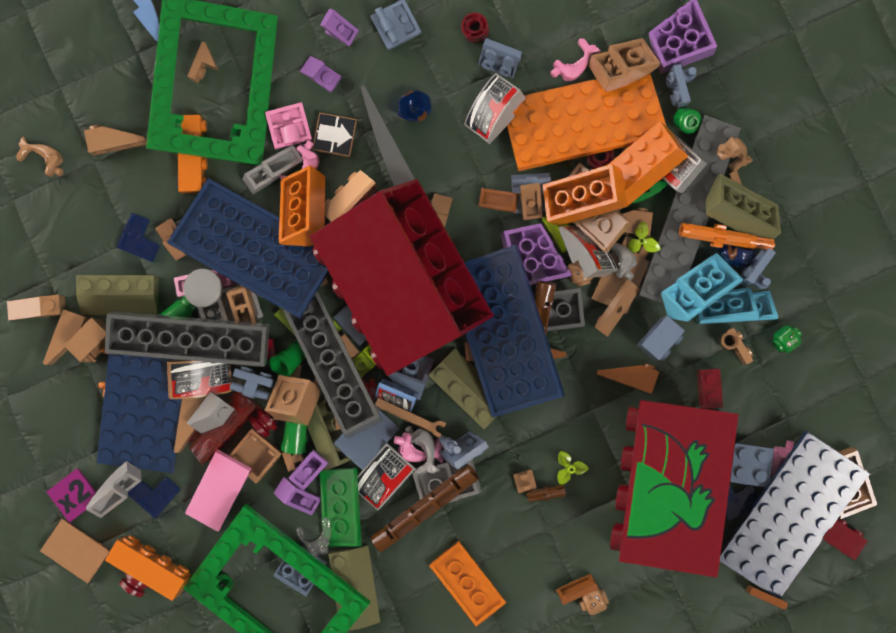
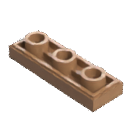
(617, 307)

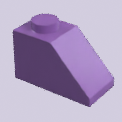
(295, 497)

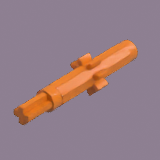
(720, 236)

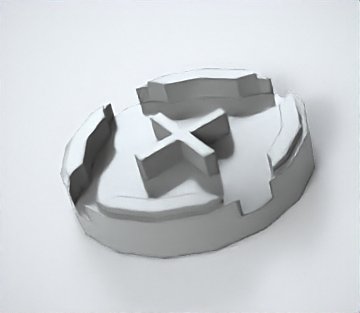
(203, 288)

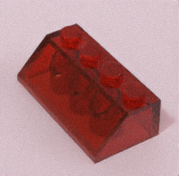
(207, 443)

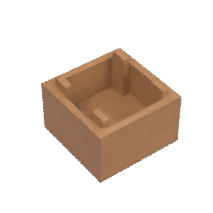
(88, 341)
(293, 400)
(257, 454)

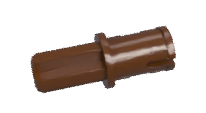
(546, 493)

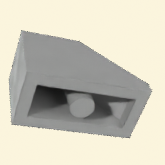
(210, 414)

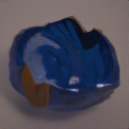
(414, 106)
(736, 255)

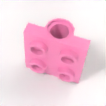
(288, 126)

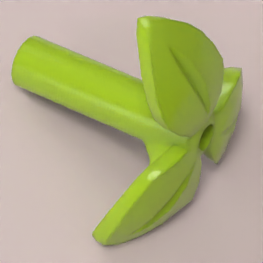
(648, 242)
(565, 474)

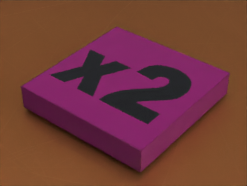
(72, 494)

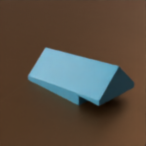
(699, 288)
(739, 306)

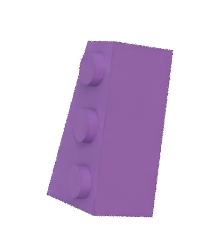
(682, 38)
(537, 253)

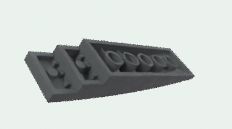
(392, 157)

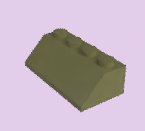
(742, 209)
(117, 292)
(464, 386)
(324, 433)
(356, 569)

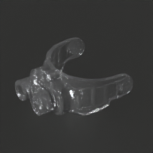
(323, 541)

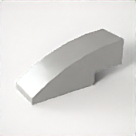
(271, 169)
(114, 489)

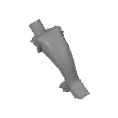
(627, 261)
(424, 439)

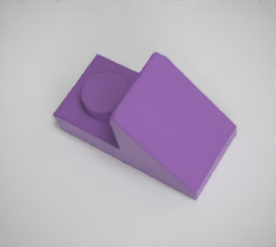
(338, 27)
(320, 74)
(308, 469)

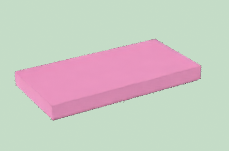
(218, 490)

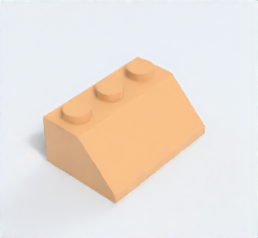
(352, 194)

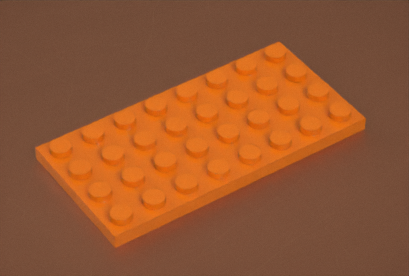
(581, 121)

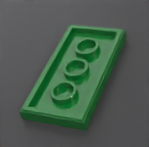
(341, 506)

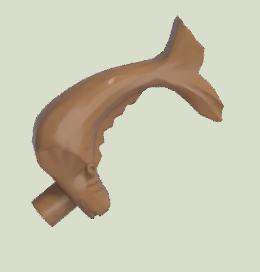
(733, 148)
(51, 156)

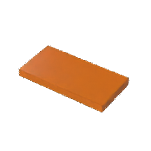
(467, 583)

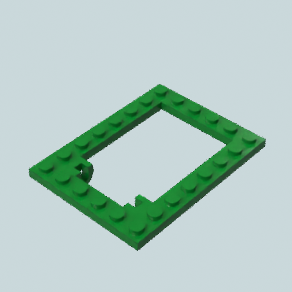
(165, 128)
(253, 527)

